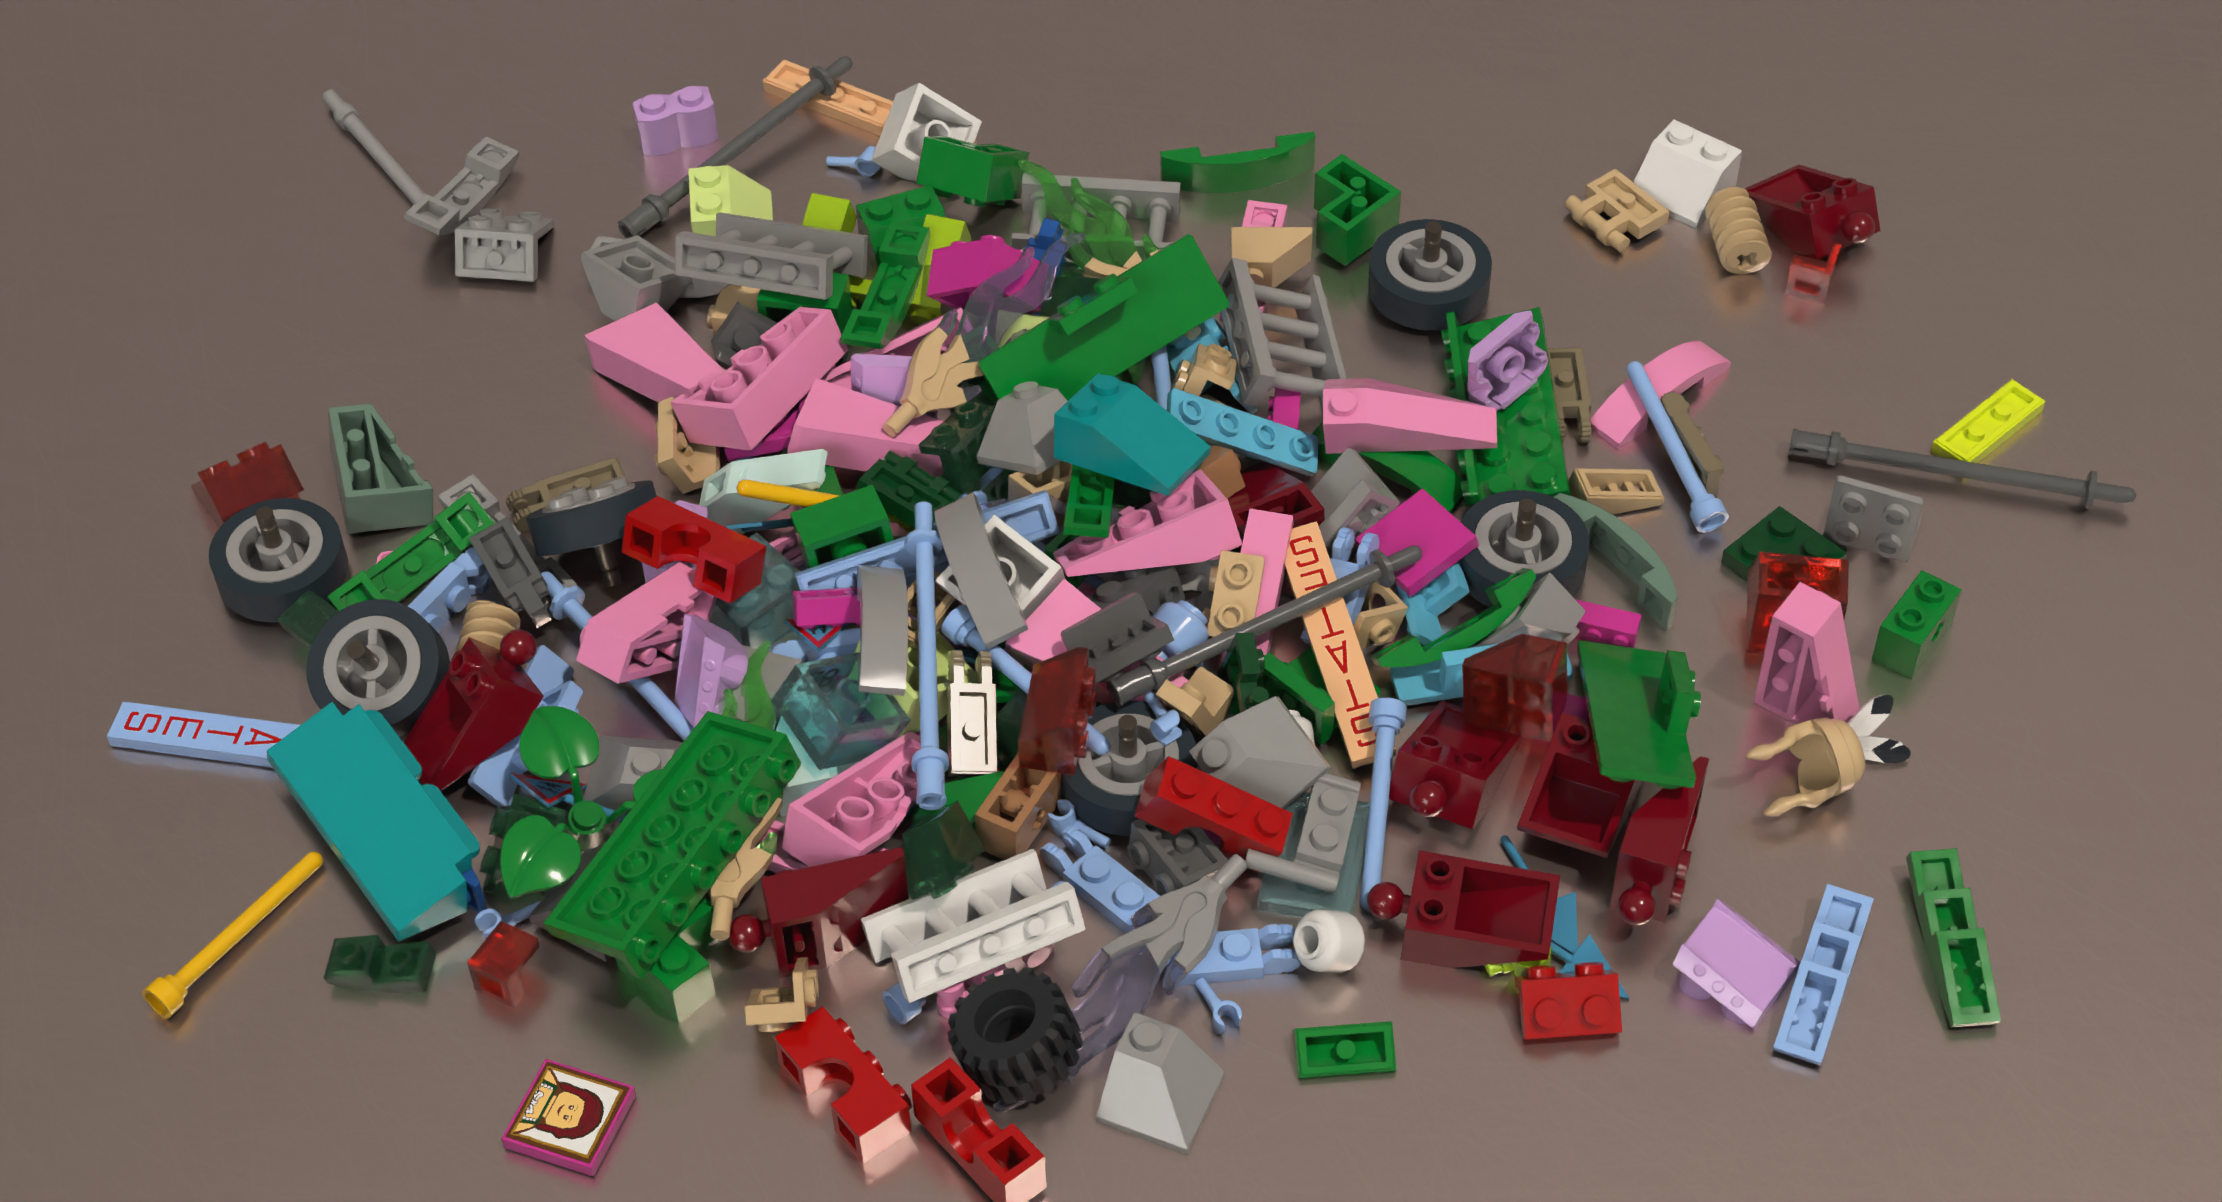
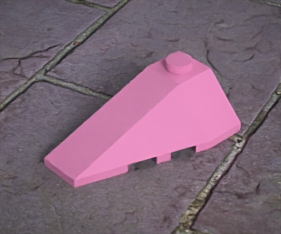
(1393, 418)
(1167, 531)
(855, 807)

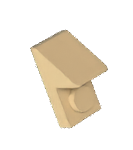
(1199, 702)

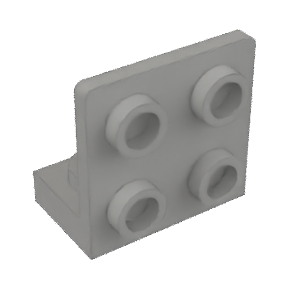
(500, 245)
(1351, 498)
(1873, 518)

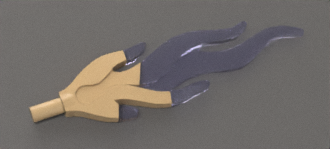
(986, 317)

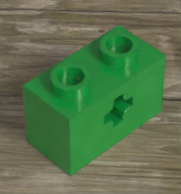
(1916, 624)

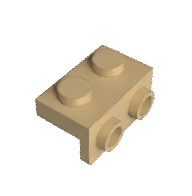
(1207, 363)
(682, 461)
(1235, 589)
(777, 1006)

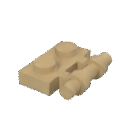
(1624, 202)

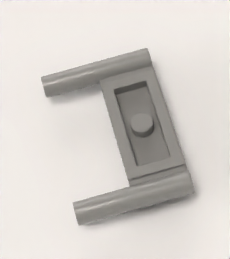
(1321, 838)

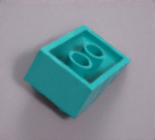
(1126, 436)

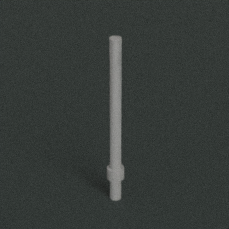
(350, 120)

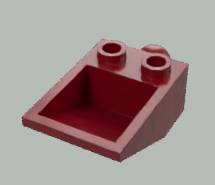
(1815, 210)
(1274, 492)
(475, 708)
(1451, 767)
(1571, 797)
(1655, 852)
(1483, 908)
(820, 909)

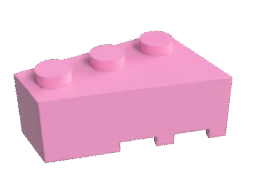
(644, 628)
(1807, 660)

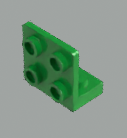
(1302, 690)

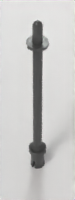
(656, 208)
(1836, 449)
(1154, 672)

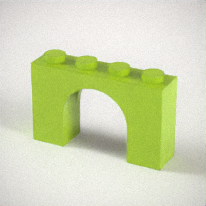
(839, 215)

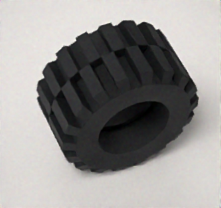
(1027, 1062)

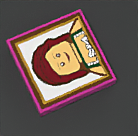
(569, 1117)

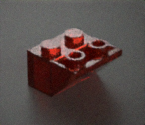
(259, 476)
(1776, 576)
(1517, 686)
(1058, 713)

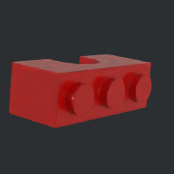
(669, 533)
(1185, 797)
(825, 1053)
(996, 1159)

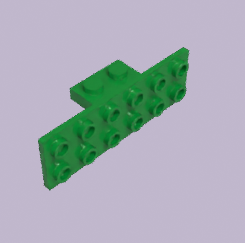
(1112, 325)
(1640, 712)

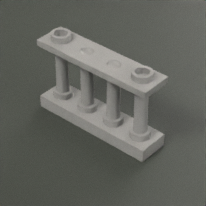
(1134, 199)
(771, 255)
(1254, 351)

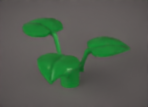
(533, 851)

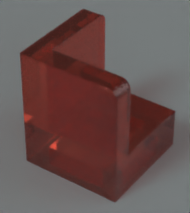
(1812, 277)
(499, 961)

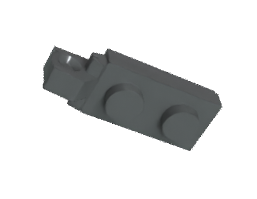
(512, 569)

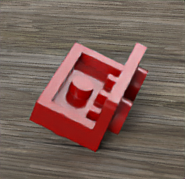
(1569, 1002)

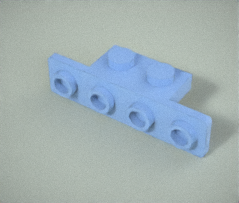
(552, 678)

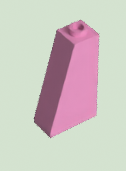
(650, 355)
(853, 432)
(1043, 638)

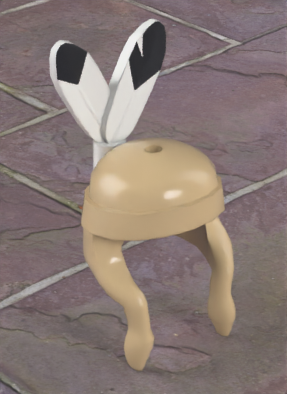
(1832, 753)

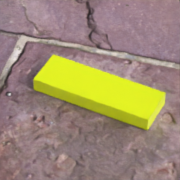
(1989, 424)

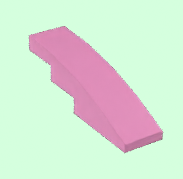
(1268, 536)

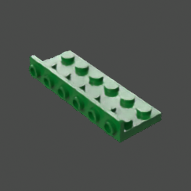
(1528, 430)
(675, 841)

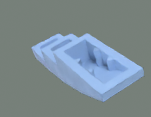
(1823, 974)

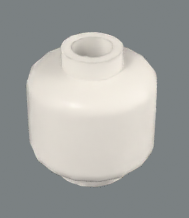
(1329, 941)

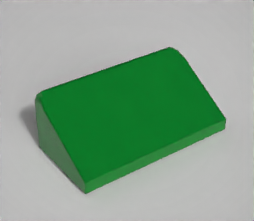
(1344, 1049)

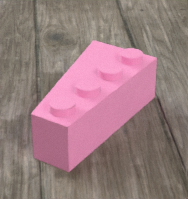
(762, 382)

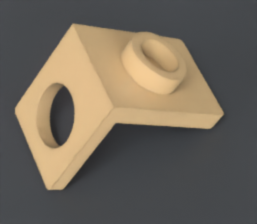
(1379, 624)

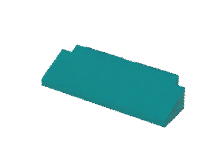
(383, 826)

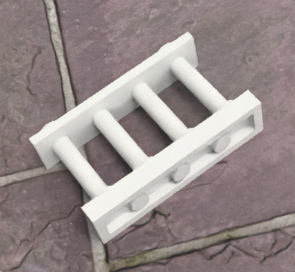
(973, 927)

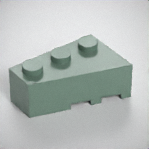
(373, 474)

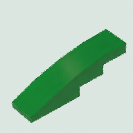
(1953, 939)

